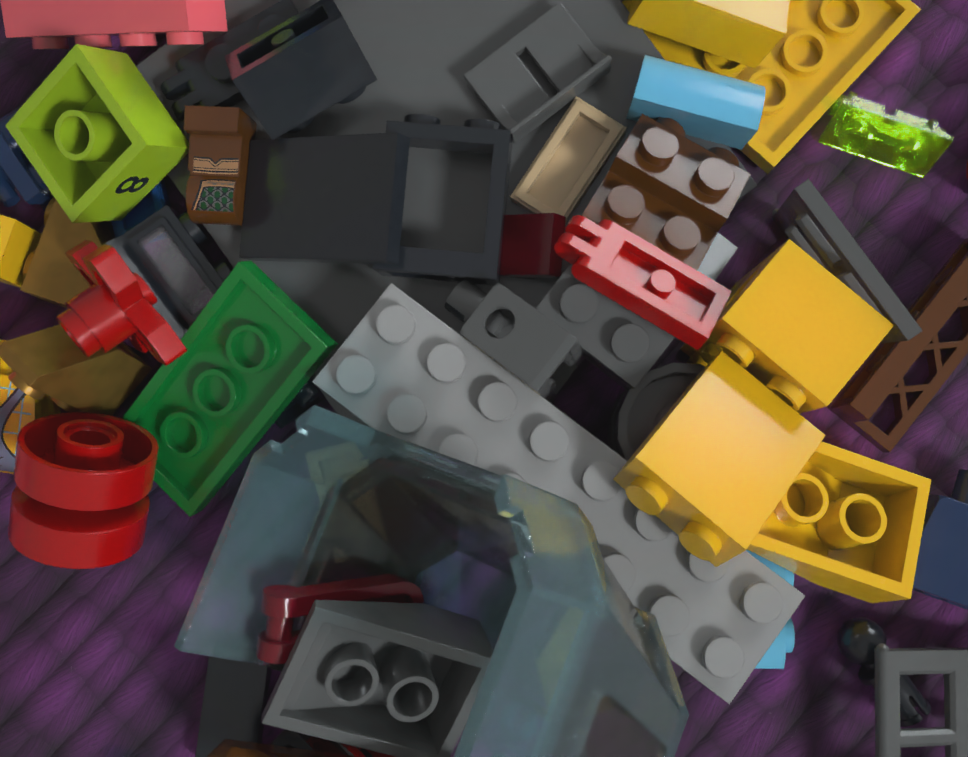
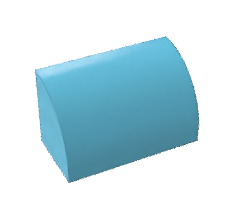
(699, 100)

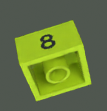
(97, 135)

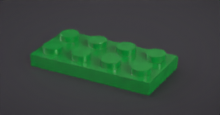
(222, 395)

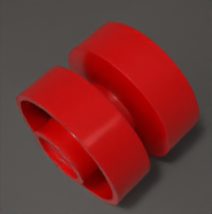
(81, 489)

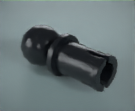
(857, 643)

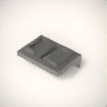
(561, 54)

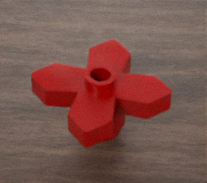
(115, 307)

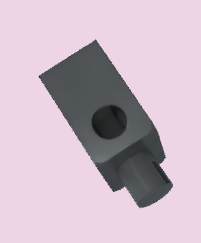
(535, 349)

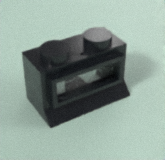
(174, 264)

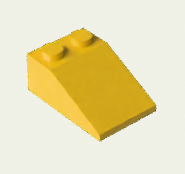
(849, 526)

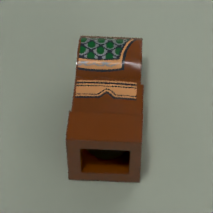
(217, 163)

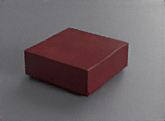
(530, 245)

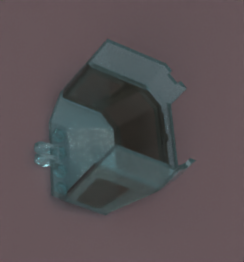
(342, 501)

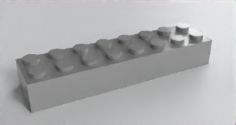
(440, 391)

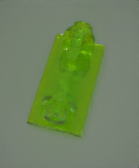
(891, 140)

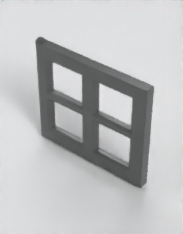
(820, 233)
(893, 662)

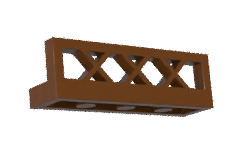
(890, 362)

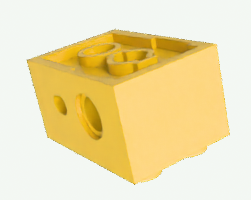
(795, 329)

